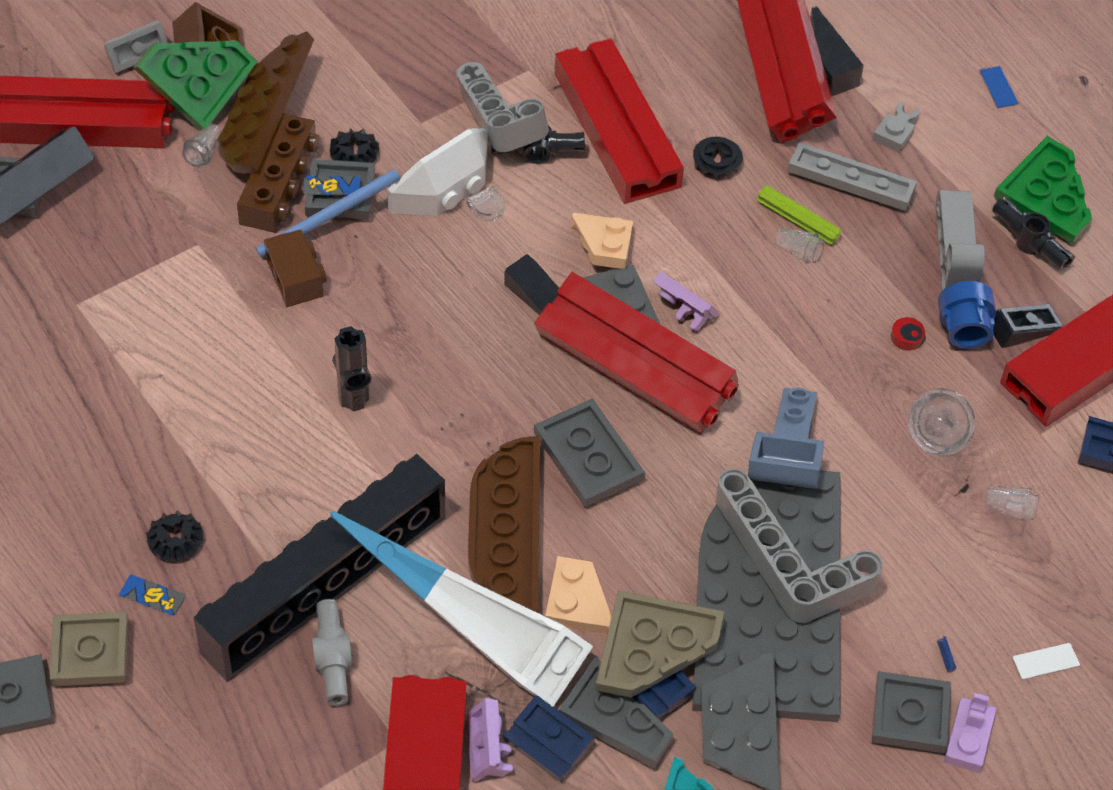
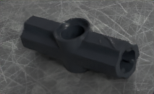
(352, 368)

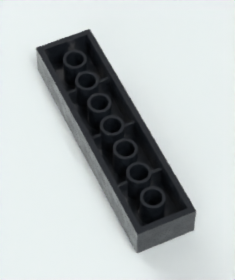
(316, 568)

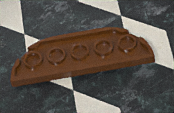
(262, 104)
(506, 522)

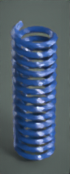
(947, 648)

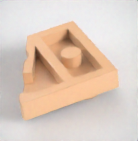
(604, 238)
(577, 597)

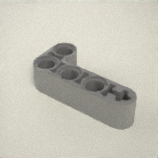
(506, 125)
(958, 252)

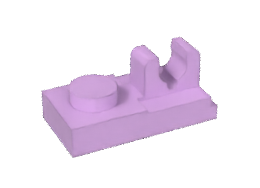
(691, 304)
(970, 733)
(484, 745)

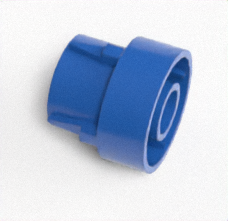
(968, 313)

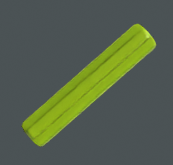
(799, 214)

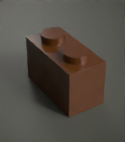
(294, 267)

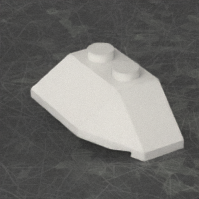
(442, 176)

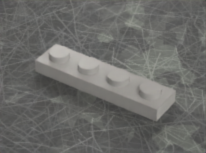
(852, 176)

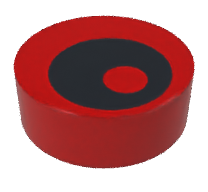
(907, 333)

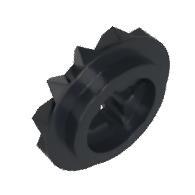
(367, 147)
(729, 153)
(176, 548)

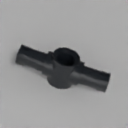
(553, 142)
(1033, 233)

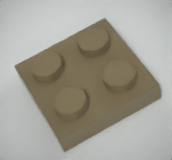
(89, 649)

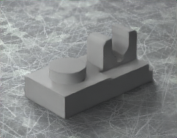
(129, 48)

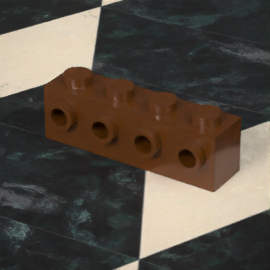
(270, 189)

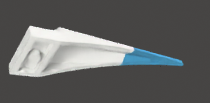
(517, 640)

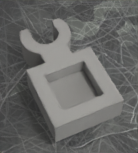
(897, 129)

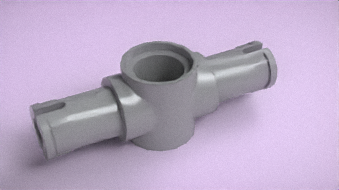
(332, 652)

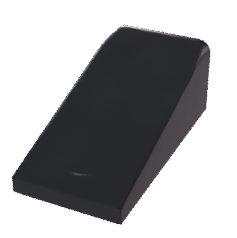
(530, 283)
(1024, 324)

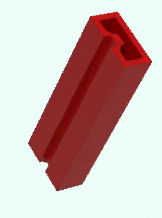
(787, 66)
(101, 110)
(618, 121)
(638, 353)
(1065, 365)
(425, 734)

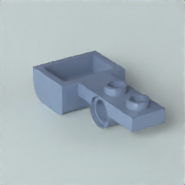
(789, 453)

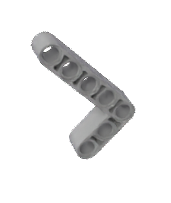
(784, 556)

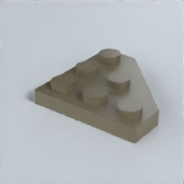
(653, 641)

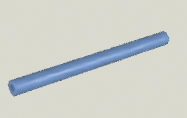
(341, 205)

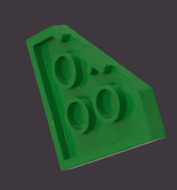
(196, 75)
(1049, 186)

